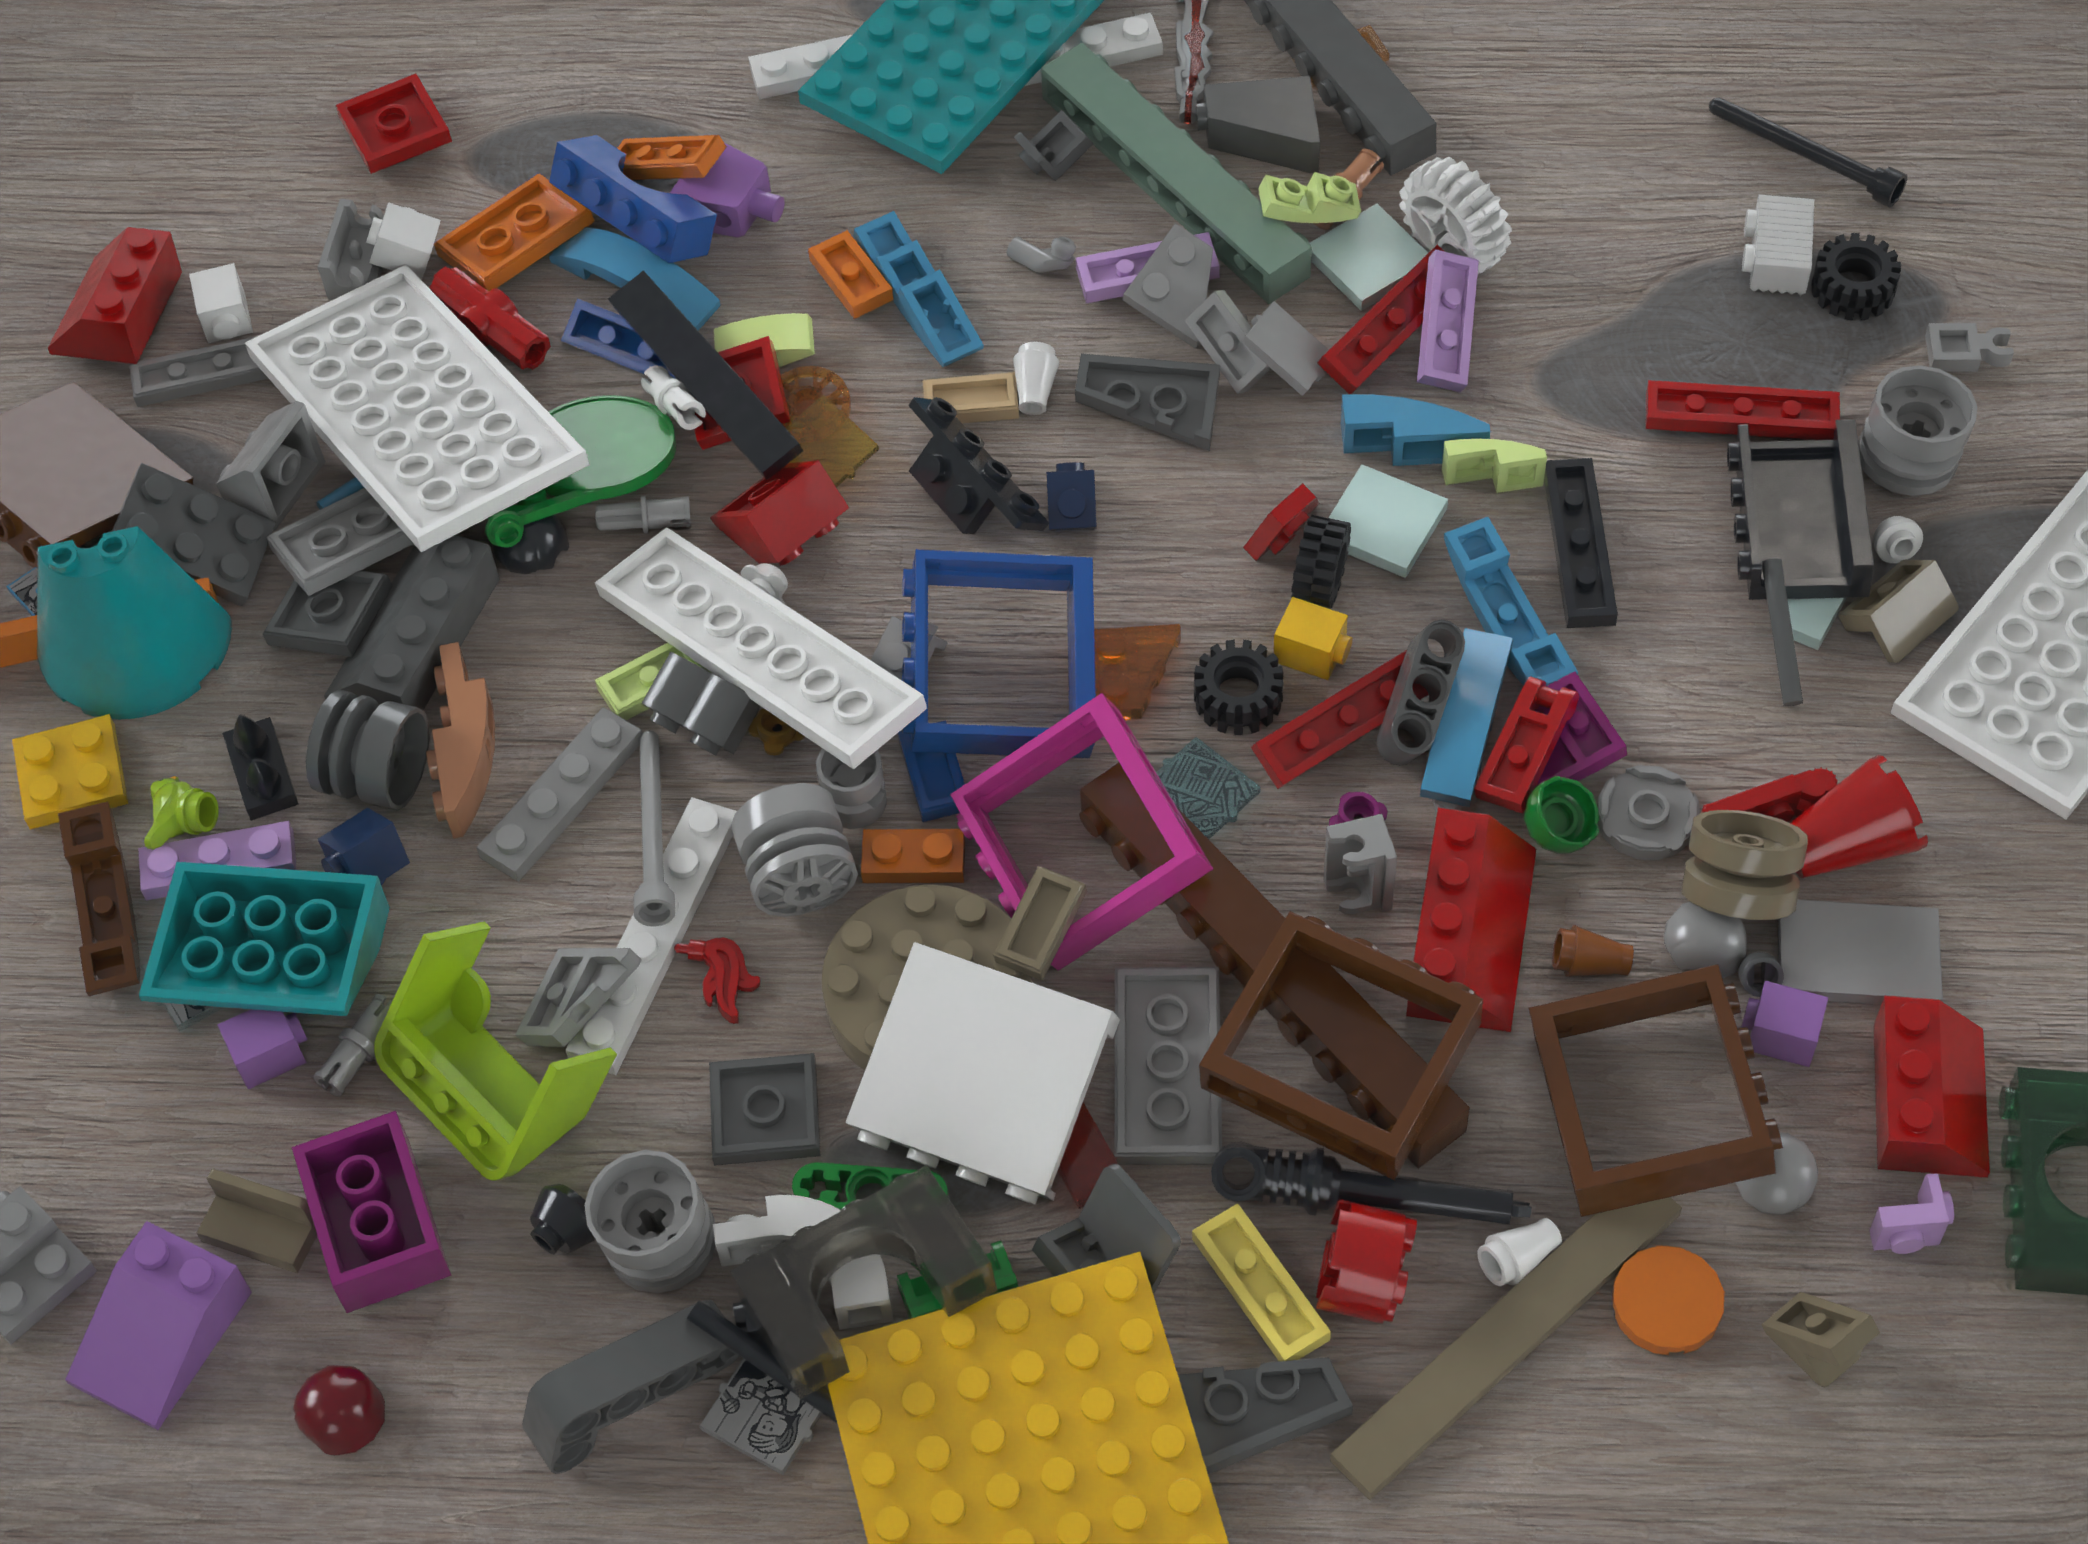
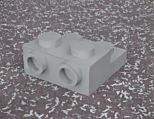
(35, 1264)

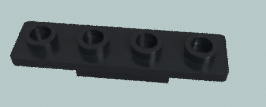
(964, 475)

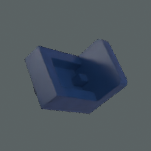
(1071, 497)

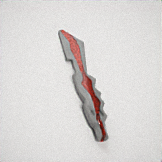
(1194, 58)

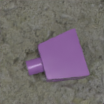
(736, 191)

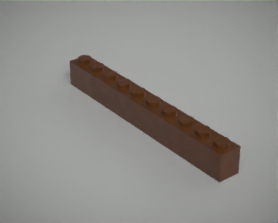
(1309, 997)

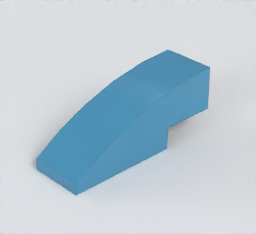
(1405, 427)

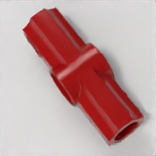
(491, 318)

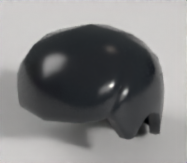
(537, 548)

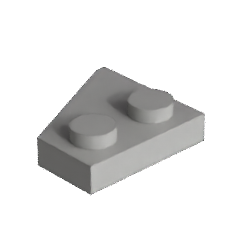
(1173, 282)
(573, 992)

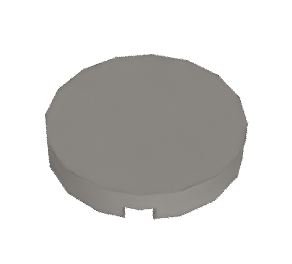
(1647, 812)

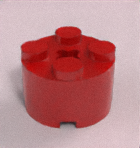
(1364, 1262)

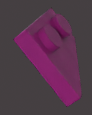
(1587, 739)

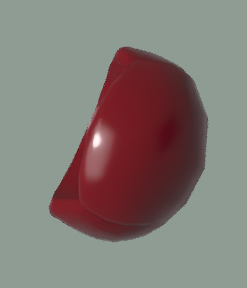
(339, 1409)

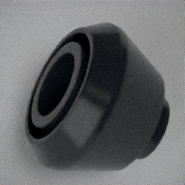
(560, 1220)

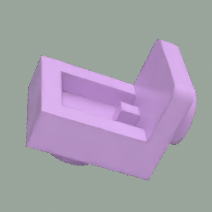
(1914, 1225)

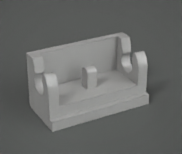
(346, 254)
(1361, 858)

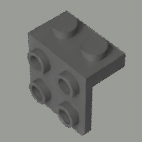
(1110, 1226)

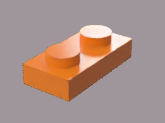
(850, 274)
(913, 856)

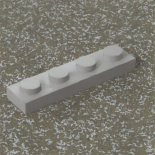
(560, 794)

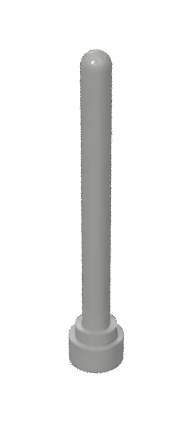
(654, 899)

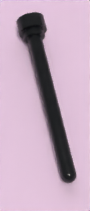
(1883, 184)

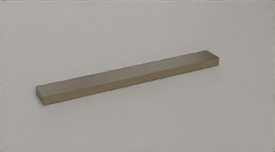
(1497, 1343)

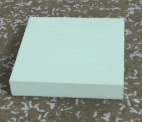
(1366, 256)
(1388, 519)

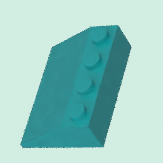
(265, 939)

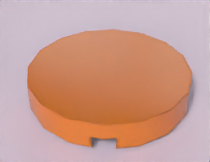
(1668, 1300)

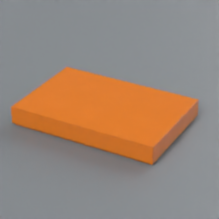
(514, 232)

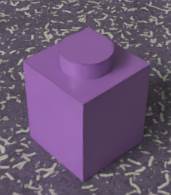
(1785, 1022)
(263, 1044)

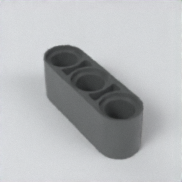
(1432, 673)

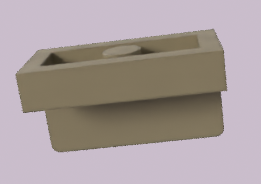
(1903, 607)
(258, 1222)

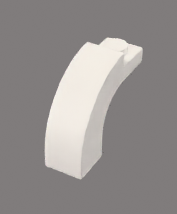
(857, 1287)

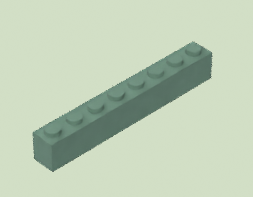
(1176, 172)

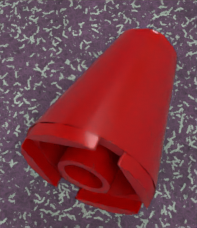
(1860, 821)

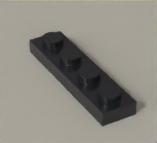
(1580, 543)

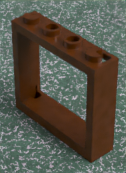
(1308, 1115)
(1671, 1173)

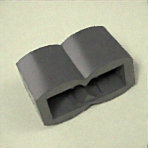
(700, 703)

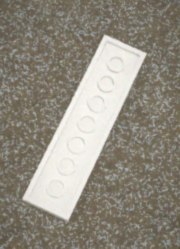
(762, 647)

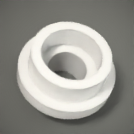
(1897, 539)

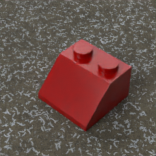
(782, 513)

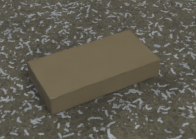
(1040, 923)

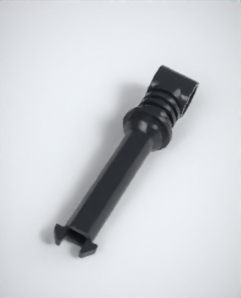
(1320, 1182)

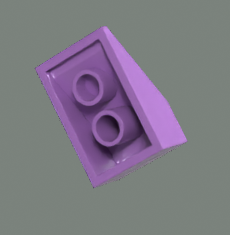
(156, 1324)

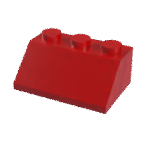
(120, 298)
(1930, 1089)

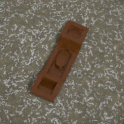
(102, 899)

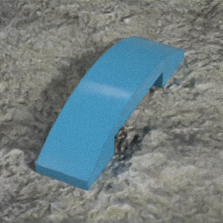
(622, 259)
(1502, 605)

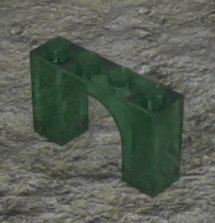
(2048, 1239)

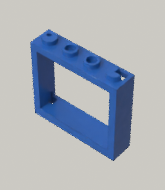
(996, 571)

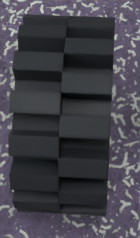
(1859, 257)
(1321, 560)
(1238, 663)

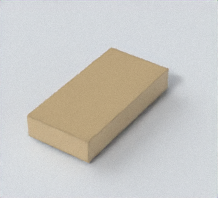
(977, 396)

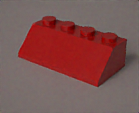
(1475, 912)

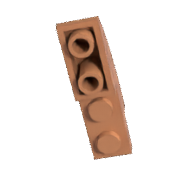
(464, 744)

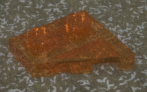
(1132, 664)

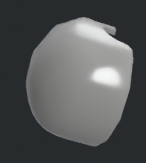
(1705, 939)
(1792, 1183)

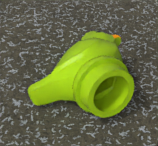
(179, 810)

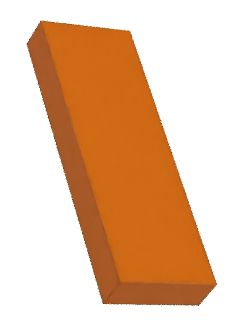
(670, 156)

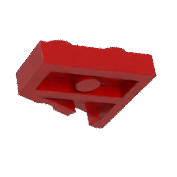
(1282, 523)

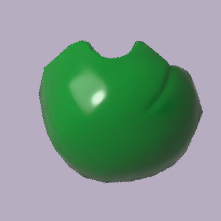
(1562, 815)

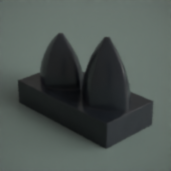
(259, 767)

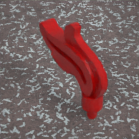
(725, 974)

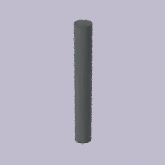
(1782, 632)

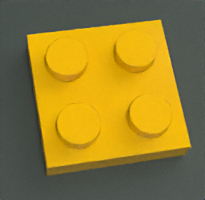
(69, 770)

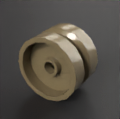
(1744, 864)

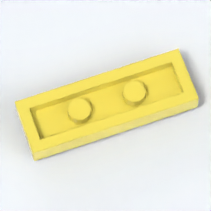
(1261, 1285)

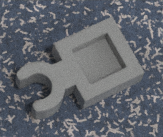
(1960, 348)

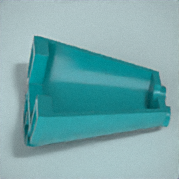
(124, 626)

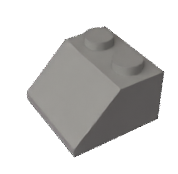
(274, 464)

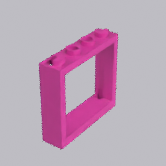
(1038, 758)

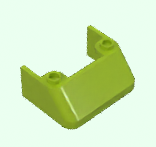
(463, 1076)

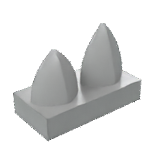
(1220, 331)

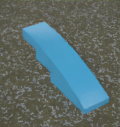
(919, 290)
(1467, 719)

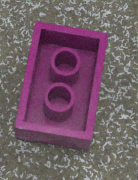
(370, 1212)

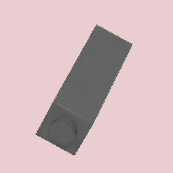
(1263, 121)

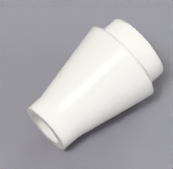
(1035, 373)
(1516, 1252)

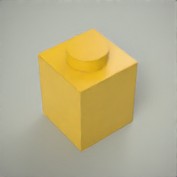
(1312, 638)

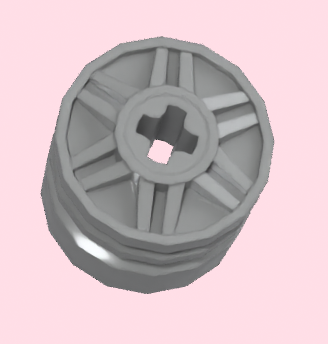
(1916, 430)
(794, 849)
(645, 1195)

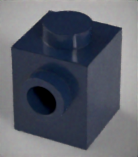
(364, 847)

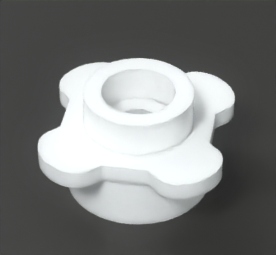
(767, 578)

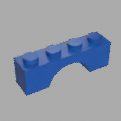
(662, 222)

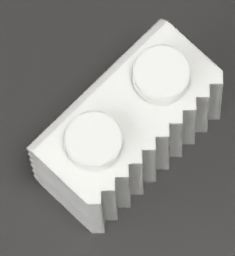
(1780, 244)

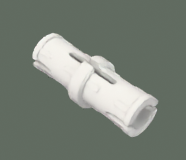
(673, 397)

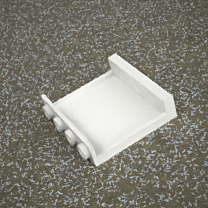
(980, 1072)

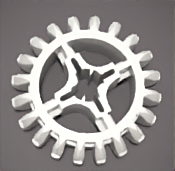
(1456, 211)

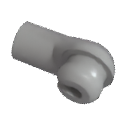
(1043, 260)

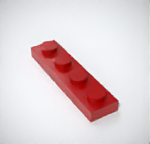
(1379, 331)
(1724, 407)
(1330, 724)

